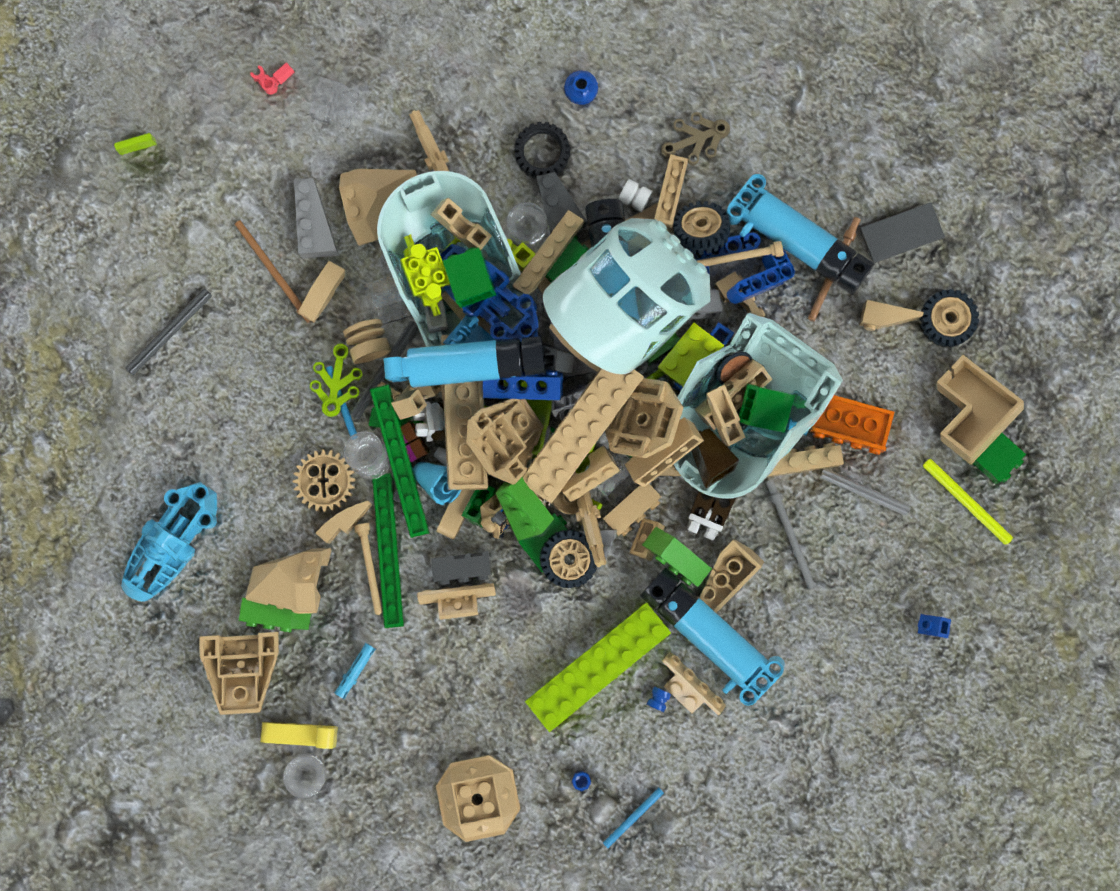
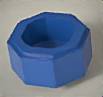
(581, 781)

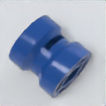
(658, 699)

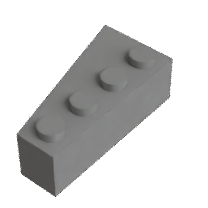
(313, 227)

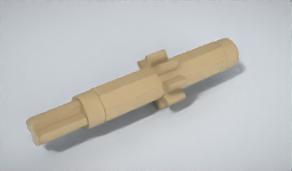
(436, 159)
(588, 518)

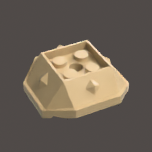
(645, 420)
(499, 793)

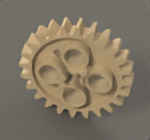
(341, 479)

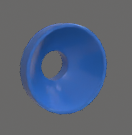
(577, 95)

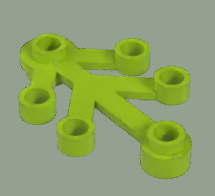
(335, 383)

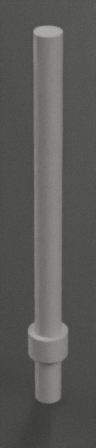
(776, 499)

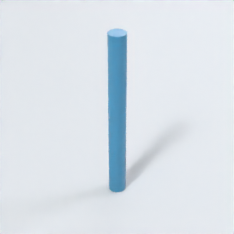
(344, 409)
(633, 817)

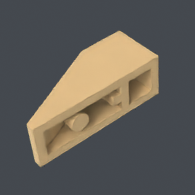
(881, 315)

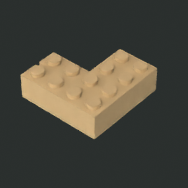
(985, 408)

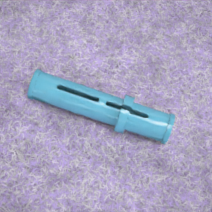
(353, 673)

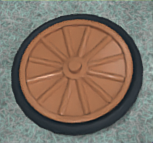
(732, 365)

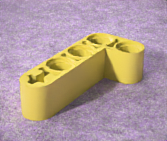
(299, 734)

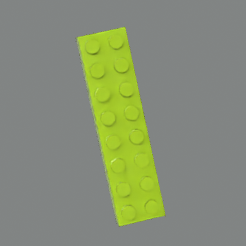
(597, 667)

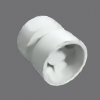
(634, 195)

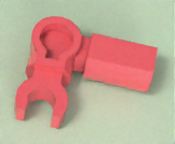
(270, 84)

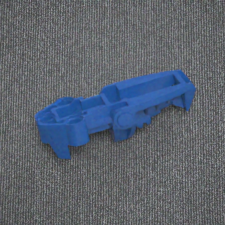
(487, 307)

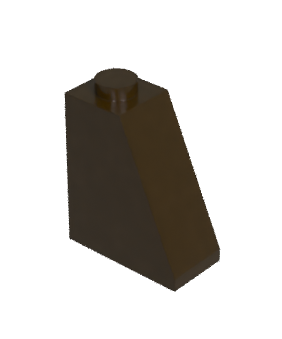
(713, 458)

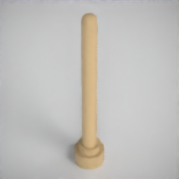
(774, 249)
(363, 531)

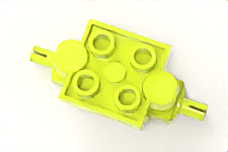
(424, 273)

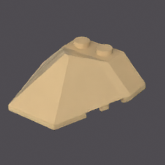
(364, 196)
(504, 438)
(289, 581)
(239, 669)

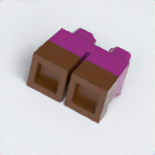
(417, 447)

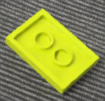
(689, 349)

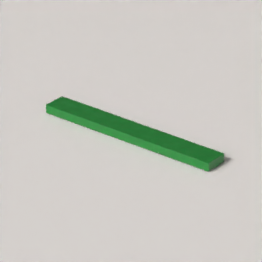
(399, 461)
(388, 551)

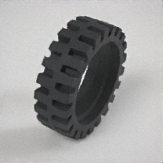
(533, 130)

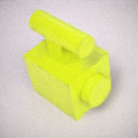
(522, 254)

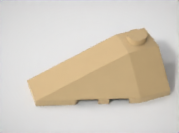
(730, 573)

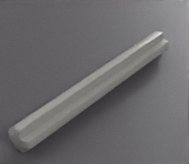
(865, 491)

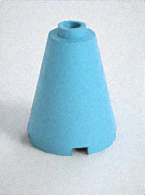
(434, 481)

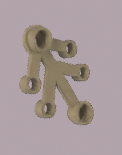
(697, 137)

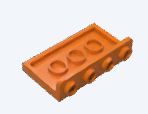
(854, 424)

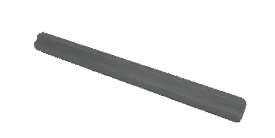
(168, 331)
(396, 351)

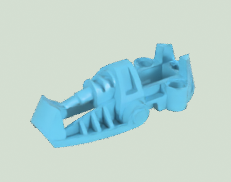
(164, 545)

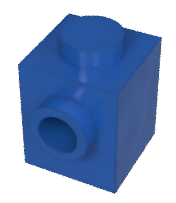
(934, 626)

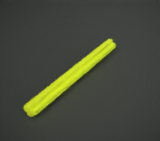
(967, 501)

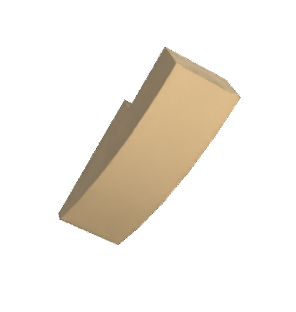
(322, 291)
(725, 416)
(343, 521)

